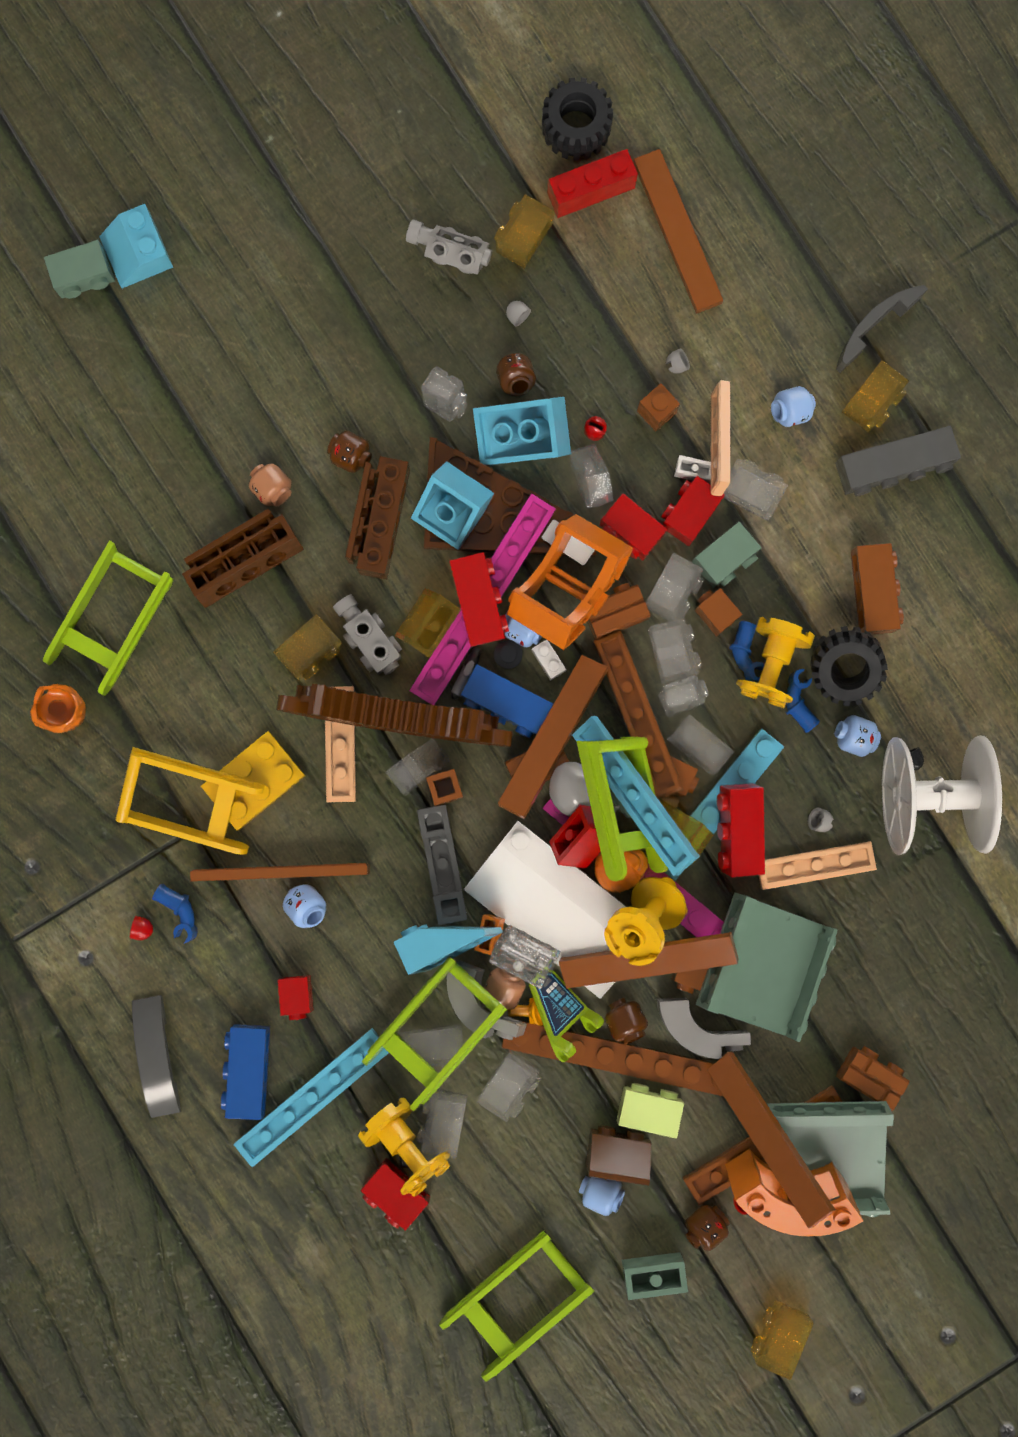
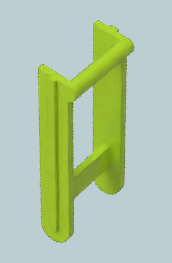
(69, 636)
(610, 841)
(409, 1057)
(491, 1330)

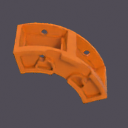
(543, 620)
(759, 1191)

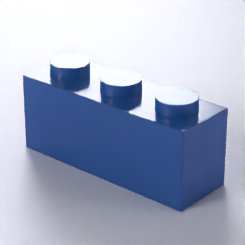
(506, 701)
(246, 1072)

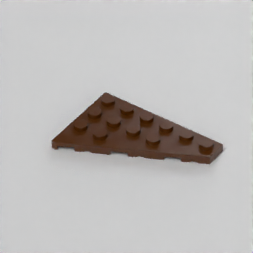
(501, 511)

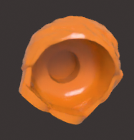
(58, 709)
(636, 867)

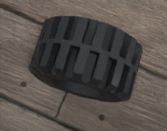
(583, 98)
(854, 687)

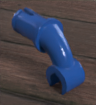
(741, 651)
(797, 708)
(181, 907)

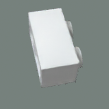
(690, 467)
(548, 659)

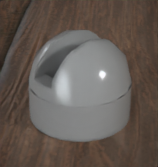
(517, 312)
(678, 361)
(820, 814)

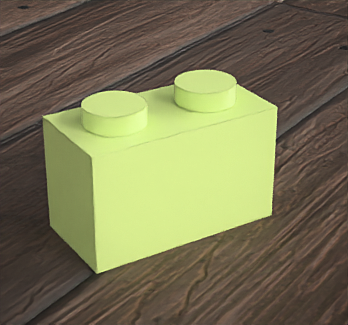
(650, 1110)

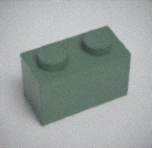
(79, 269)
(726, 555)
(654, 1276)

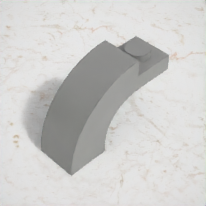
(473, 1011)
(680, 1024)

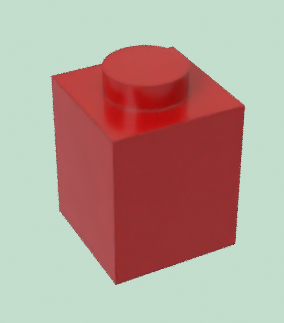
(295, 996)

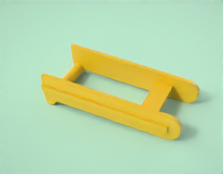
(221, 811)

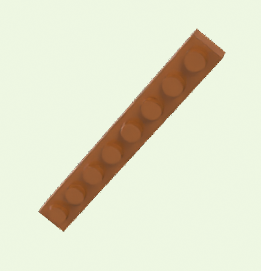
(621, 1059)

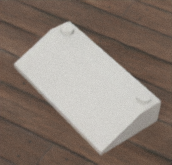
(545, 898)

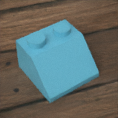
(135, 246)
(451, 505)

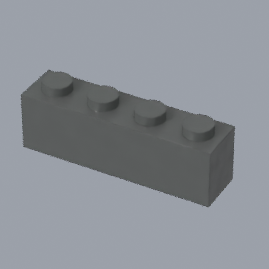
(897, 461)

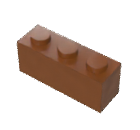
(876, 588)

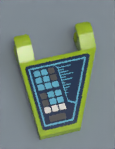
(559, 1011)

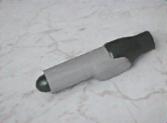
(465, 673)

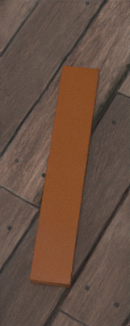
(678, 231)
(638, 711)
(552, 737)
(280, 872)
(674, 958)
(771, 1140)
(713, 1177)

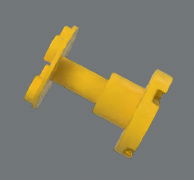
(778, 651)
(638, 929)
(398, 1138)

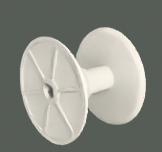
(975, 794)

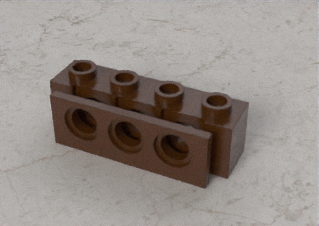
(384, 517)
(236, 571)

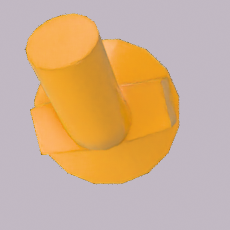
(527, 1011)

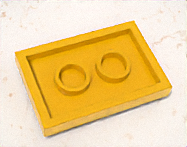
(265, 764)

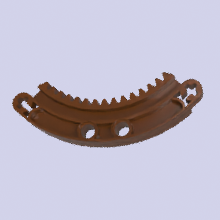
(395, 715)

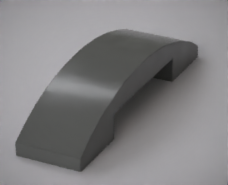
(899, 303)
(442, 864)
(153, 1056)

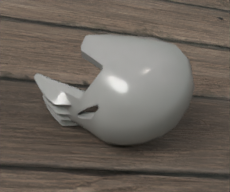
(569, 788)

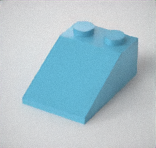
(522, 431)
(429, 947)

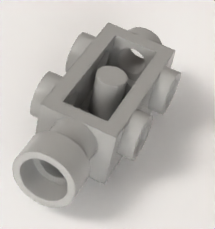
(451, 252)
(371, 640)

